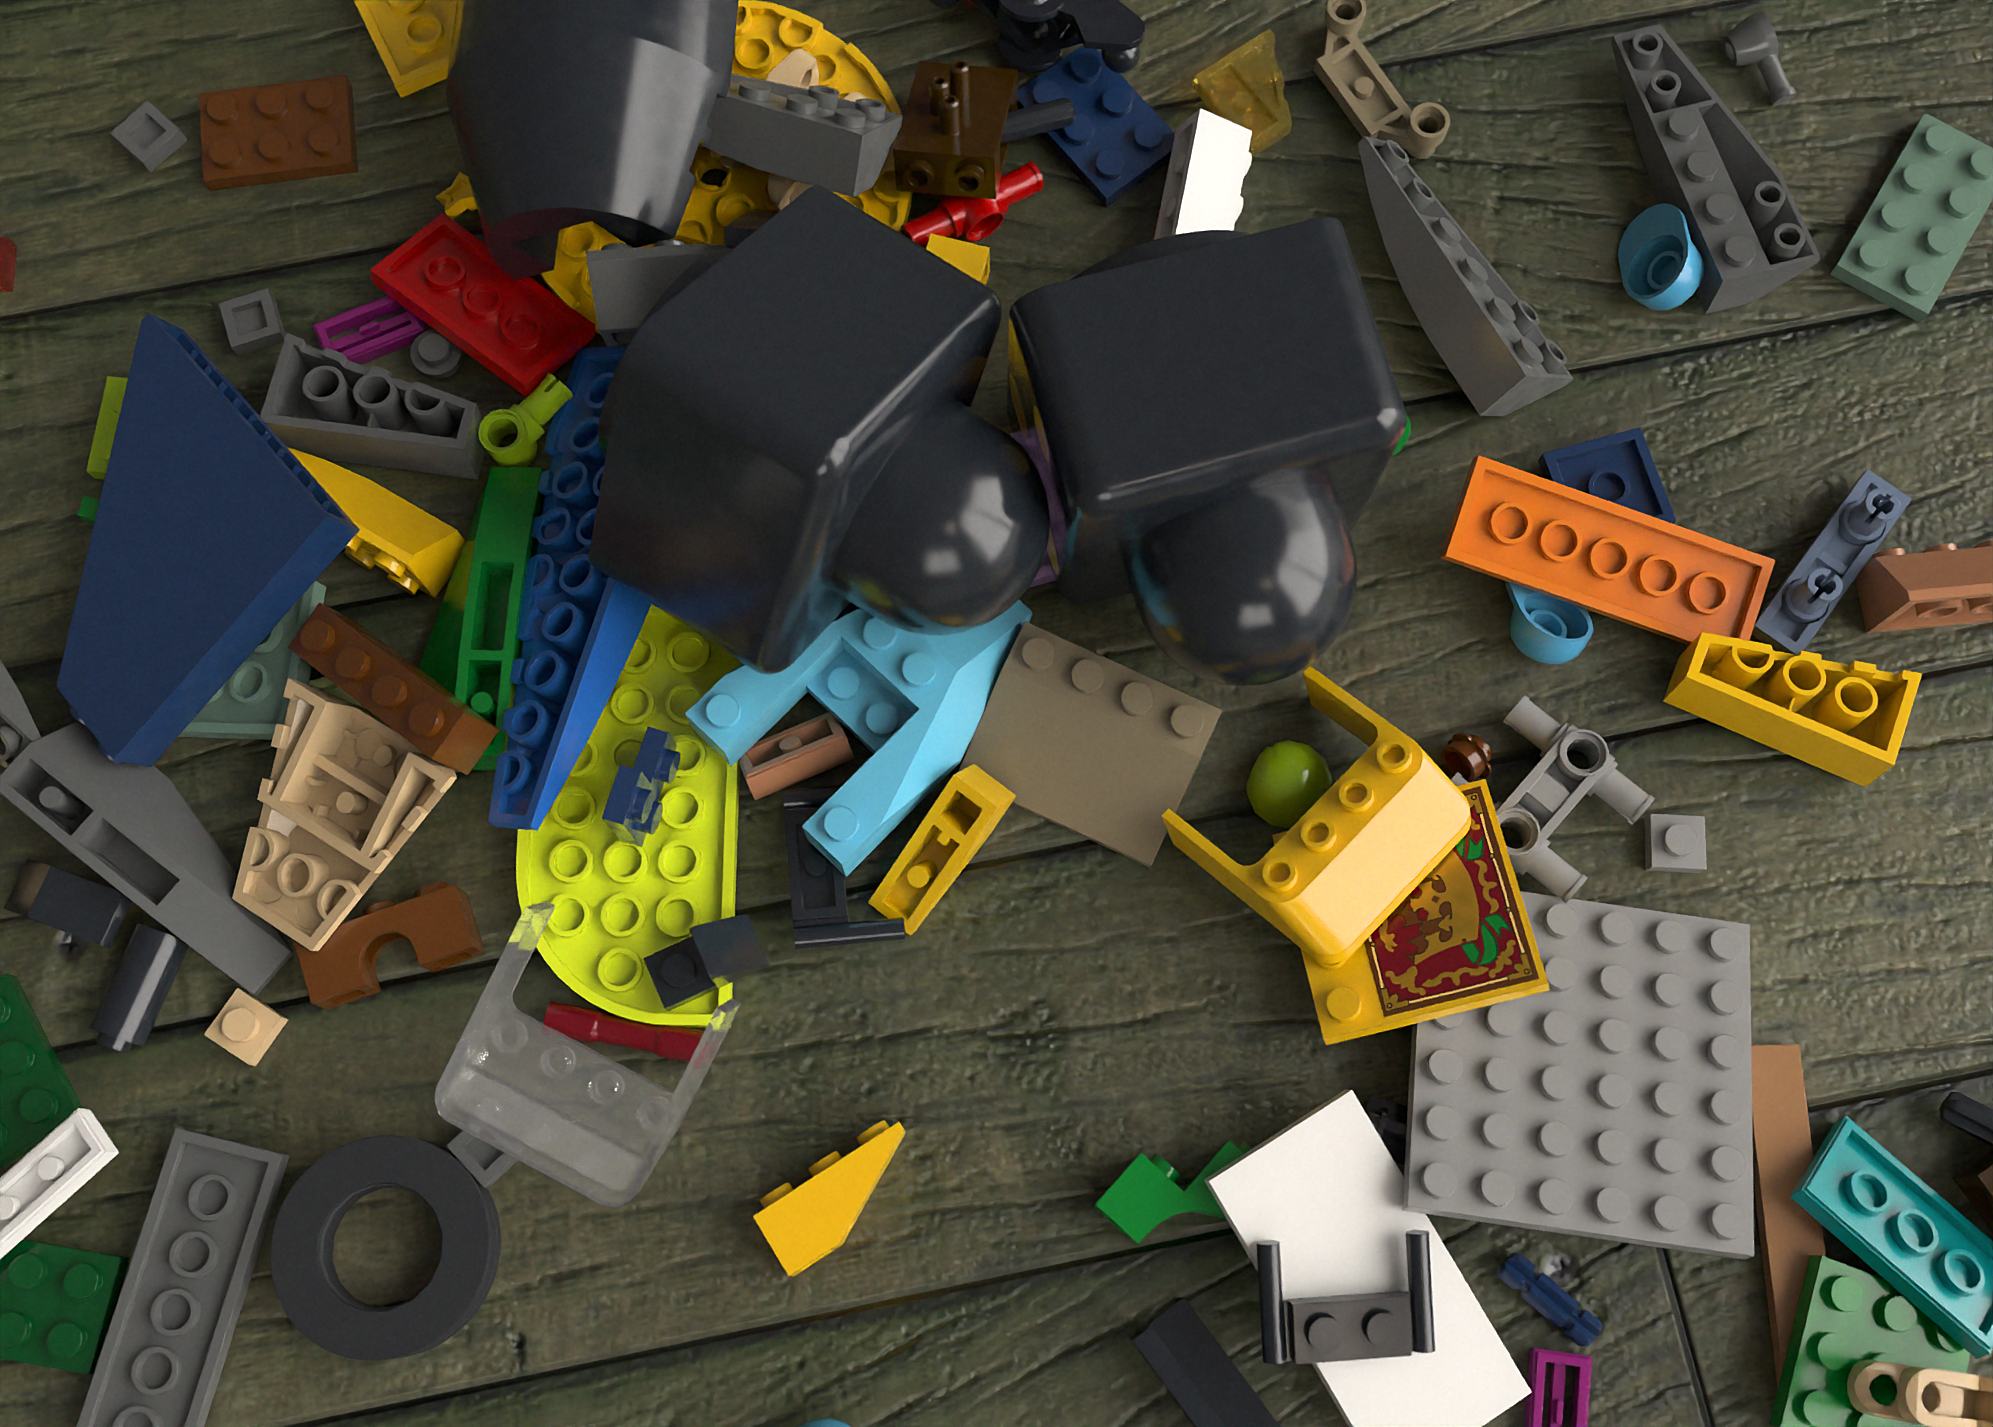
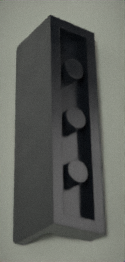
(1199, 1371)

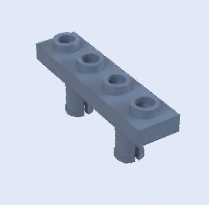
(1830, 564)

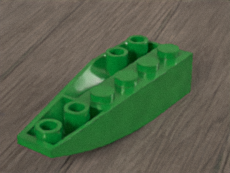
(480, 613)

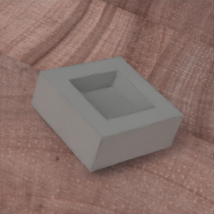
(1675, 843)

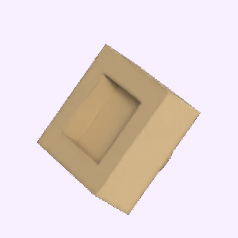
(246, 1027)

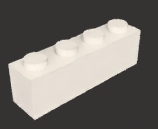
(1204, 176)

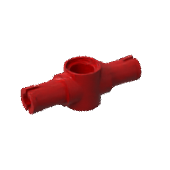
(975, 216)

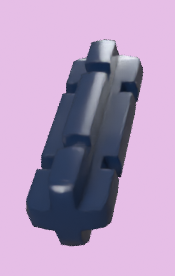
(1549, 1299)

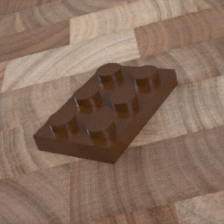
(278, 133)

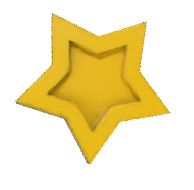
(457, 197)

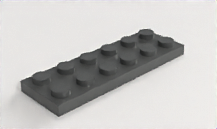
(185, 1284)

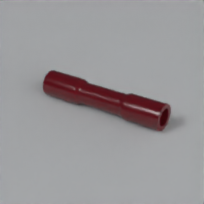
(594, 1026)

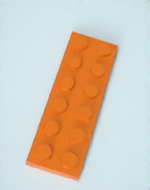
(1604, 556)

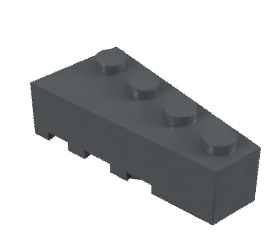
(368, 416)

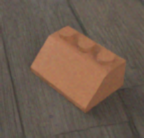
(1927, 588)

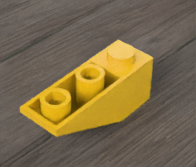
(820, 1213)

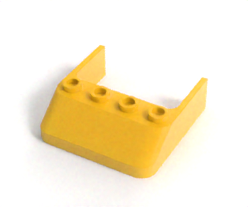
(1355, 846)

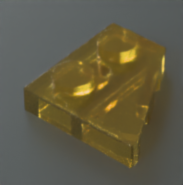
(1248, 91)

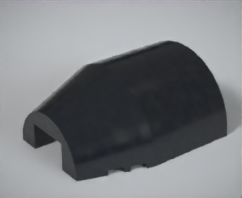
(583, 115)

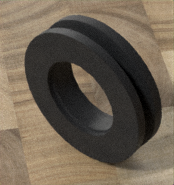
(305, 1242)

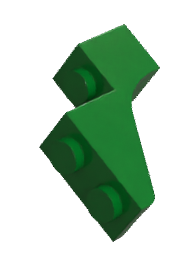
(1148, 1193)

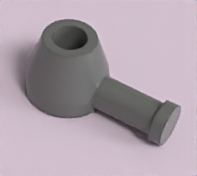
(1756, 44)

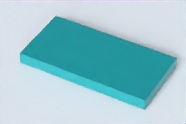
(1903, 1232)

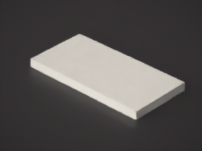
(1341, 1230)

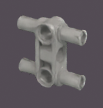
(1554, 791)

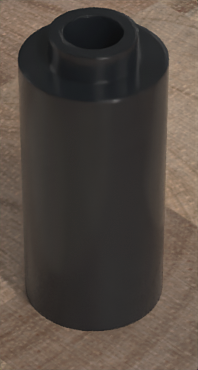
(138, 988)

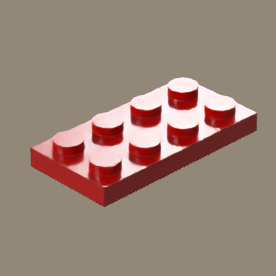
(466, 297)

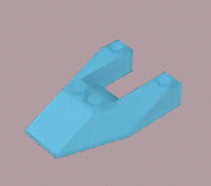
(895, 690)

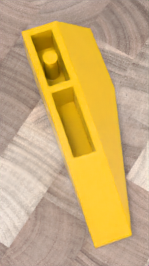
(393, 532)

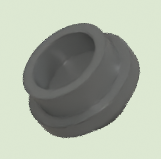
(435, 355)

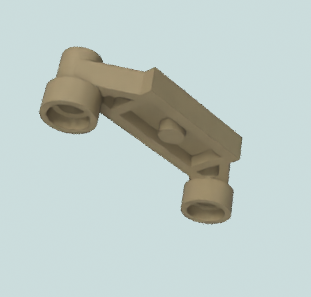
(1366, 91)

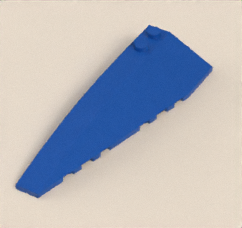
(572, 615)

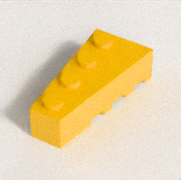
(1798, 704)

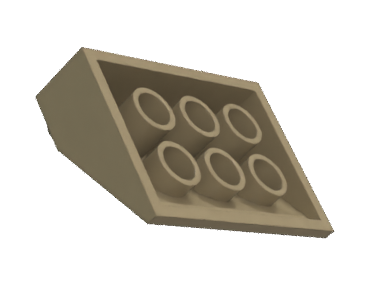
(1090, 742)

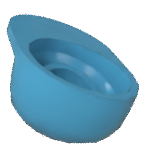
(1659, 259)
(1547, 627)

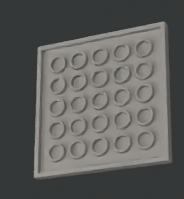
(1607, 1097)

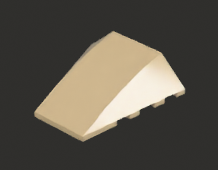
(331, 813)

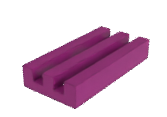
(374, 338)
(1536, 1379)

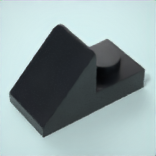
(706, 961)

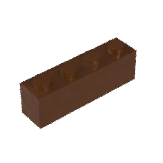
(393, 689)

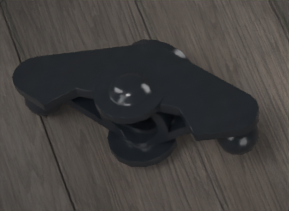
(1039, 29)

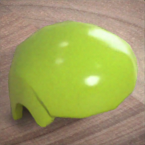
(1287, 782)

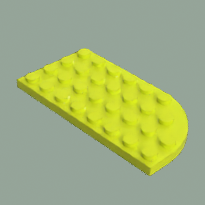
(626, 898)

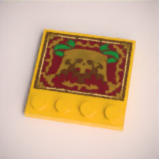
(1445, 947)

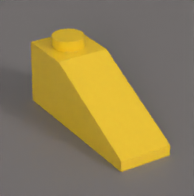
(942, 846)

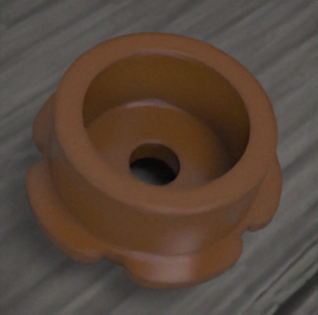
(1467, 756)

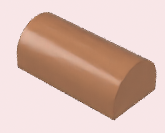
(795, 755)

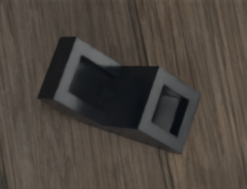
(68, 903)

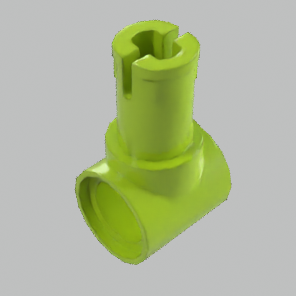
(525, 420)

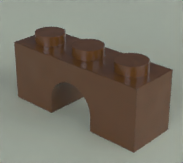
(435, 922)

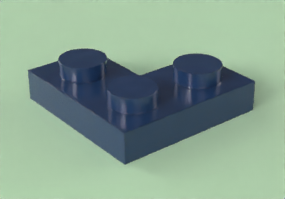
(633, 801)

